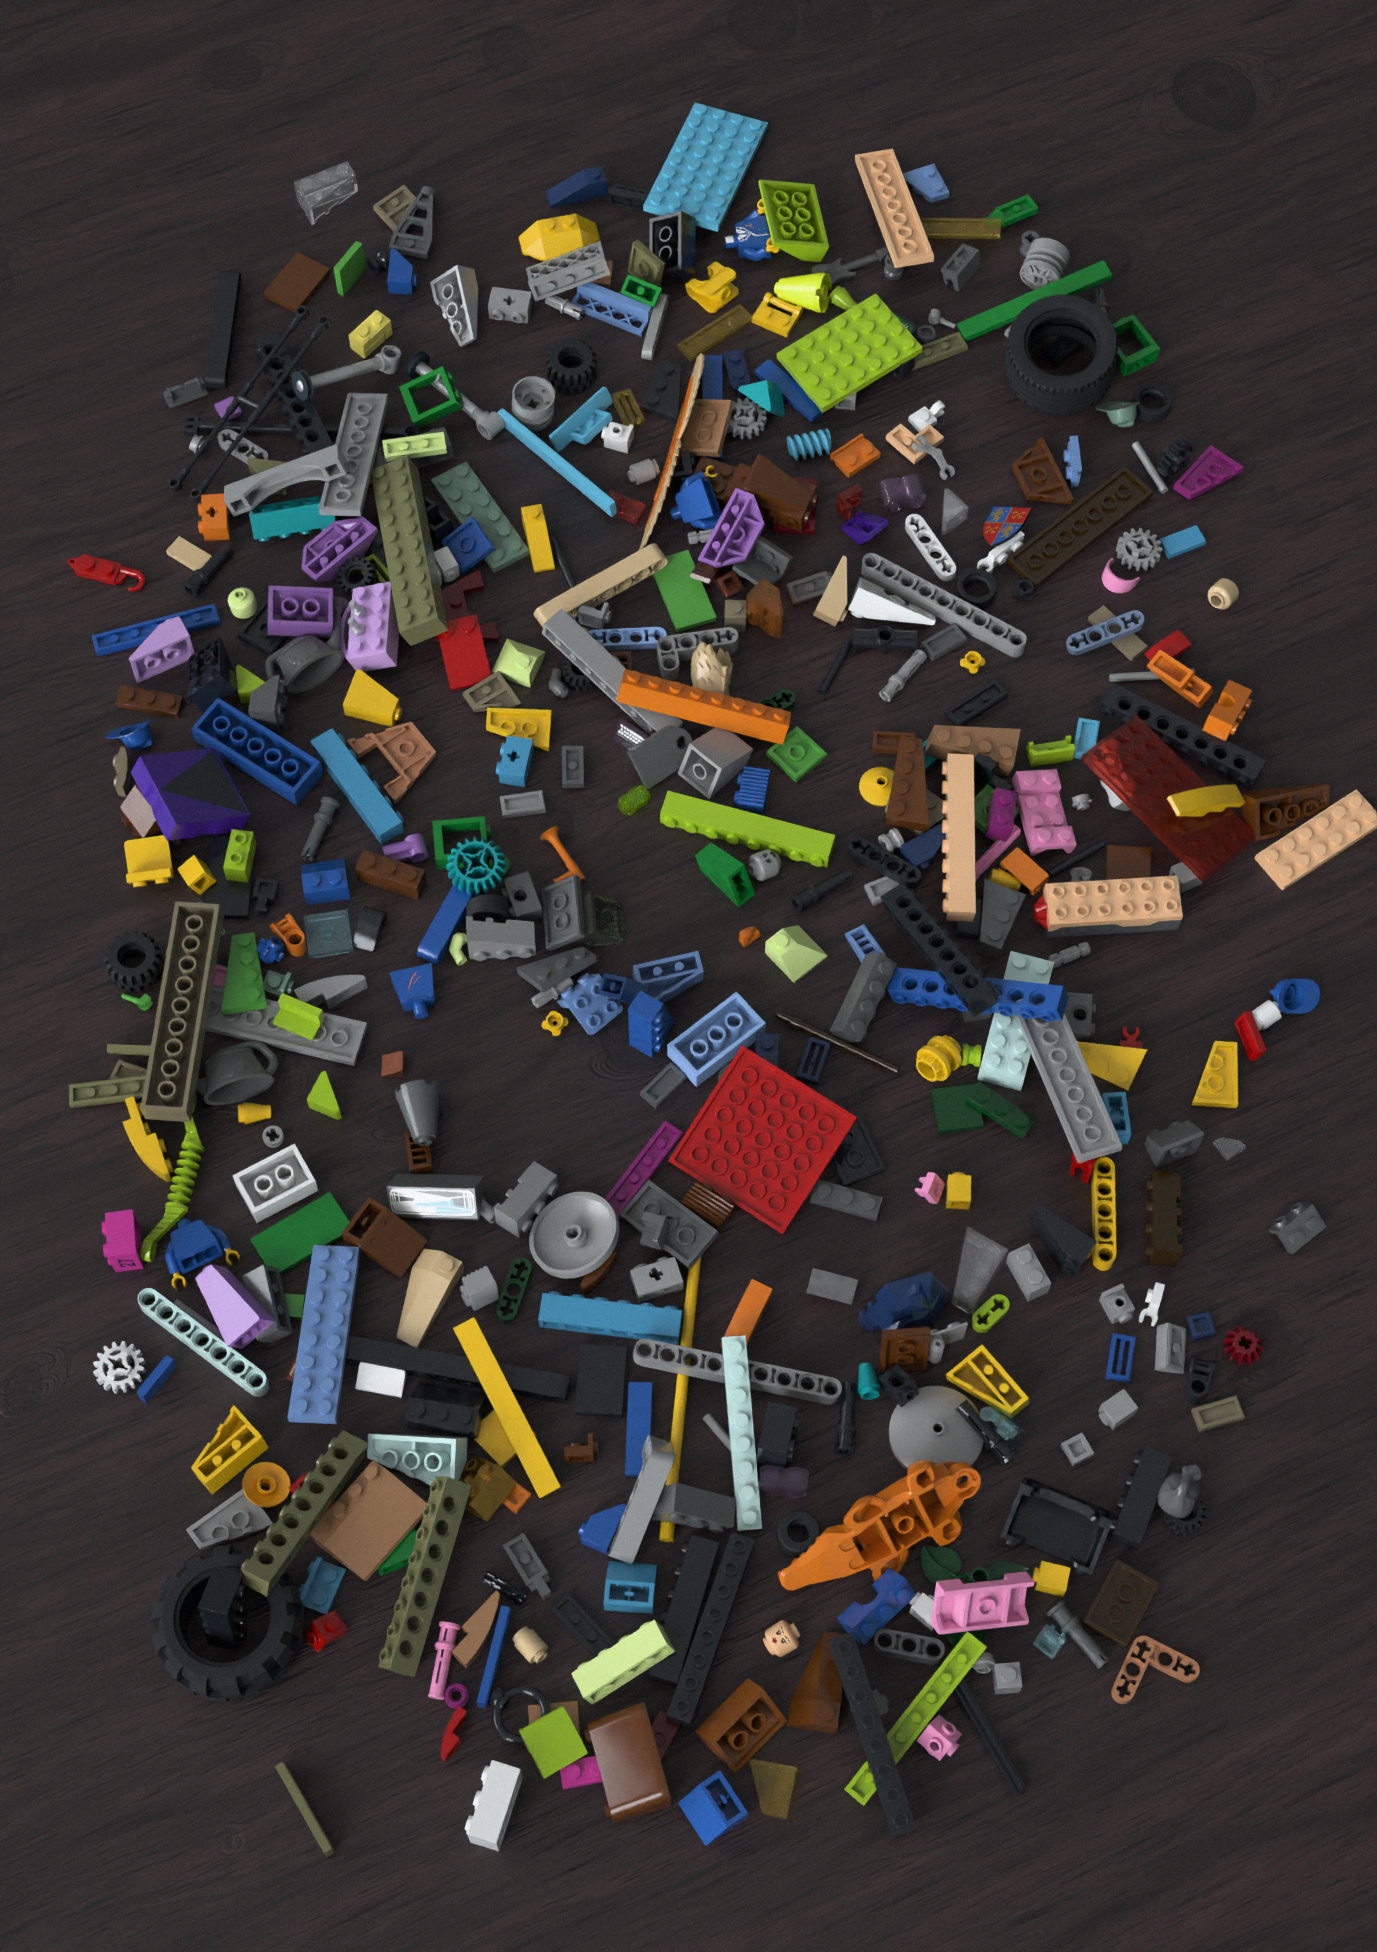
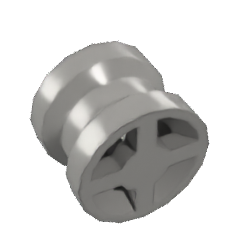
(891, 840)

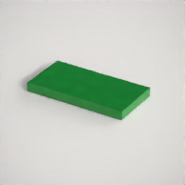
(293, 1237)

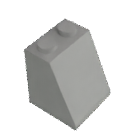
(714, 761)

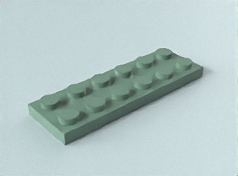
(469, 498)

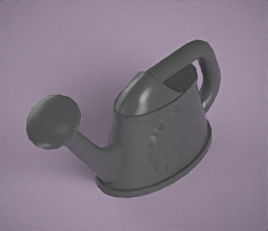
(308, 659)
(236, 1073)

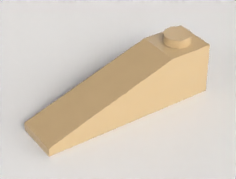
(428, 1289)

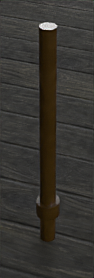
(798, 1023)

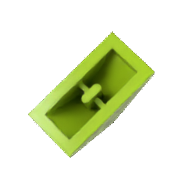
(246, 683)
(323, 1099)

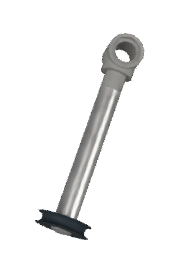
(386, 361)
(487, 423)

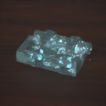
(1006, 1427)

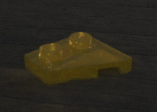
(774, 1787)

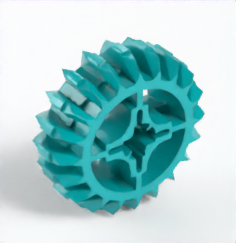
(463, 855)

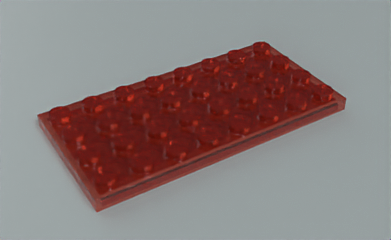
(1144, 776)

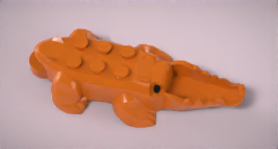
(888, 1524)

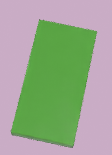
(683, 595)

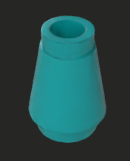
(867, 1382)

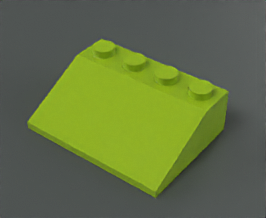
(794, 219)

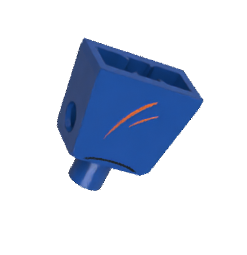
(415, 988)

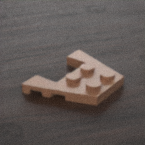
(404, 749)

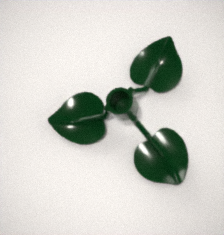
(943, 1564)

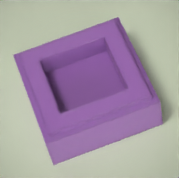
(222, 406)

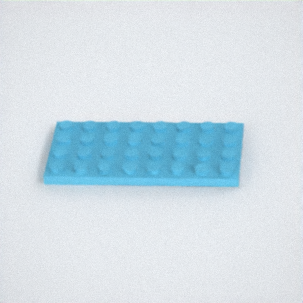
(706, 165)

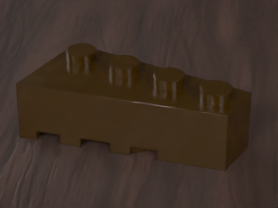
(1164, 1216)

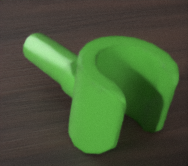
(143, 1003)

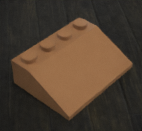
(369, 1520)

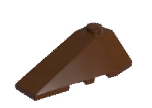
(1275, 809)
(819, 1692)

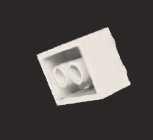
(275, 1183)
(494, 1805)

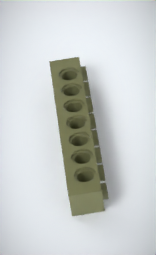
(339, 1464)
(429, 1587)

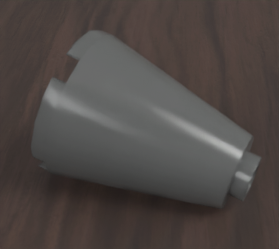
(420, 1109)

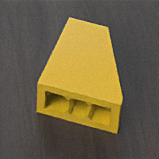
(371, 701)

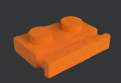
(855, 455)

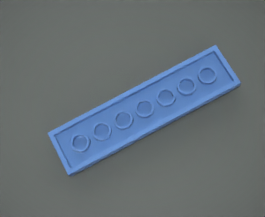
(324, 1335)

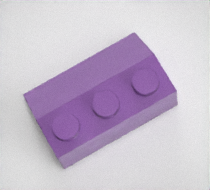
(300, 611)

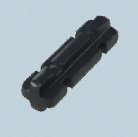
(504, 1587)

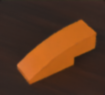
(1180, 679)
(749, 1311)

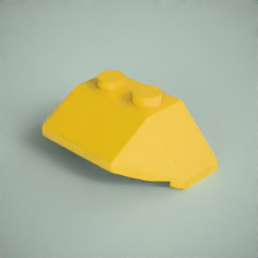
(558, 236)

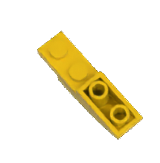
(145, 1143)

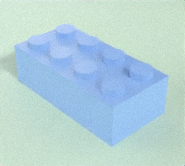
(715, 1039)

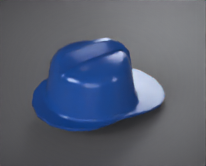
(133, 736)
(1296, 995)

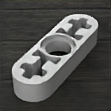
(227, 434)

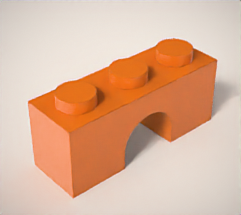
(1228, 711)

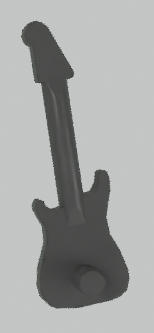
(840, 272)

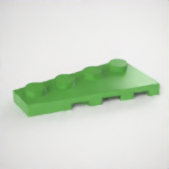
(243, 979)

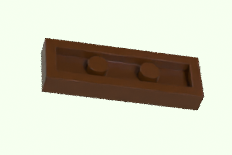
(149, 701)

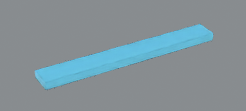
(558, 463)

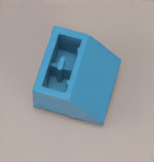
(630, 1587)

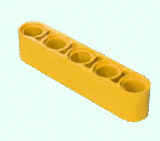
(1105, 1203)

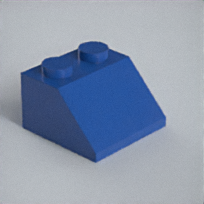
(325, 881)

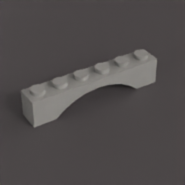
(250, 491)

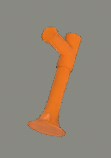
(552, 836)

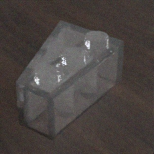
(325, 189)
(976, 1269)

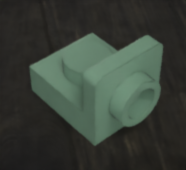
(277, 983)

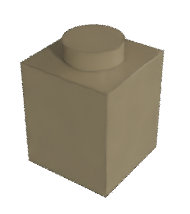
(735, 614)

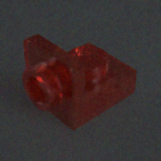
(848, 499)

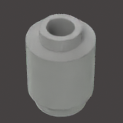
(643, 471)

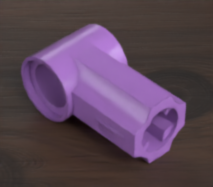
(411, 849)

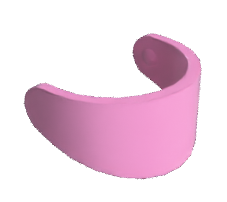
(1115, 583)

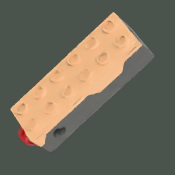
(1109, 906)

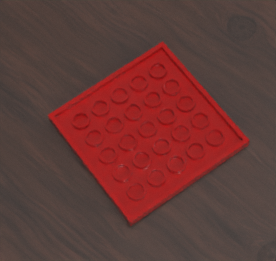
(763, 1139)

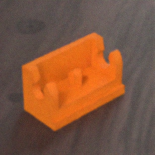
(1025, 870)

